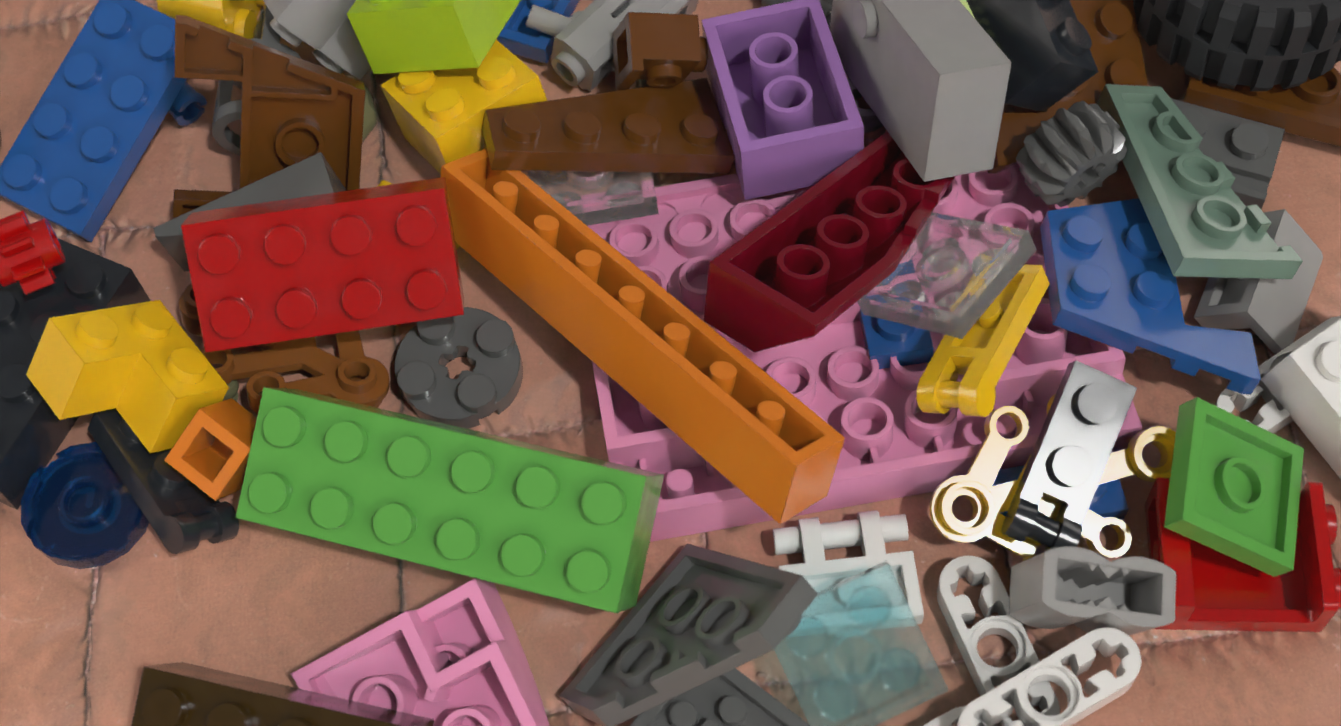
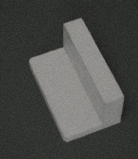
(1265, 305)

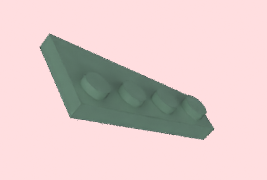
(1190, 195)

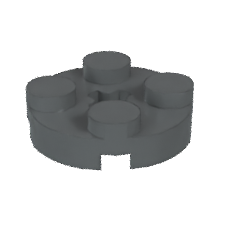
(476, 393)

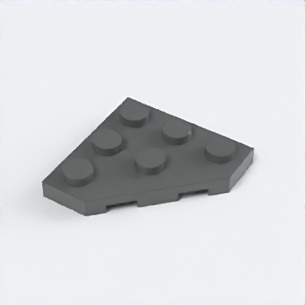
(686, 630)

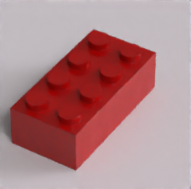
(323, 264)

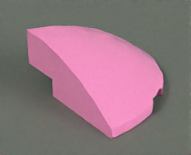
(438, 662)

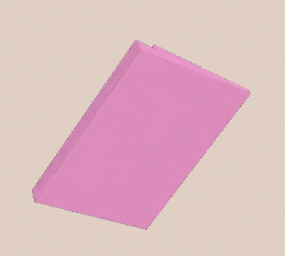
(888, 440)

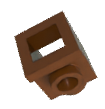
(657, 49)

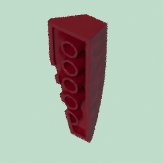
(821, 250)

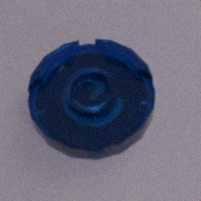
(81, 510)

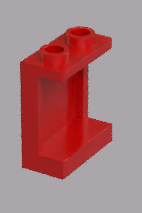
(1233, 596)

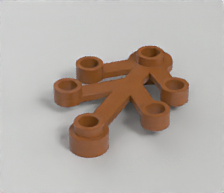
(347, 378)

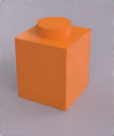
(215, 448)

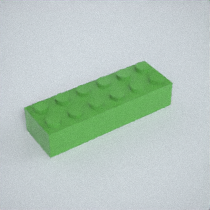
(451, 498)

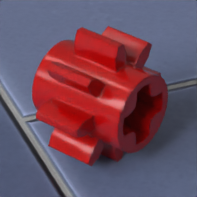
(28, 252)

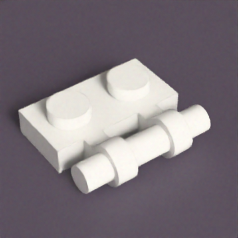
(867, 531)

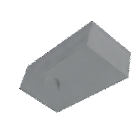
(927, 79)

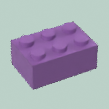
(781, 96)

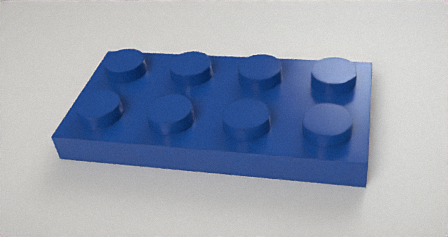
(95, 118)

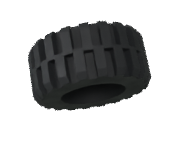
(1245, 39)

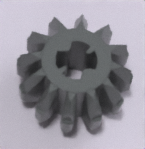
(1071, 153)

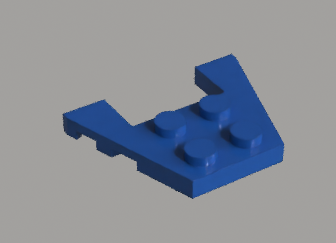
(1120, 291)

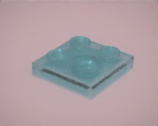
(859, 654)

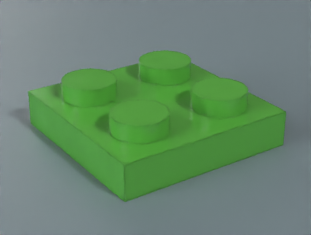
(1235, 487)

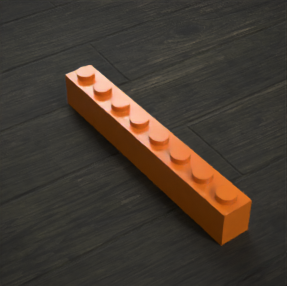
(644, 338)

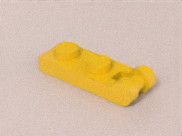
(982, 351)

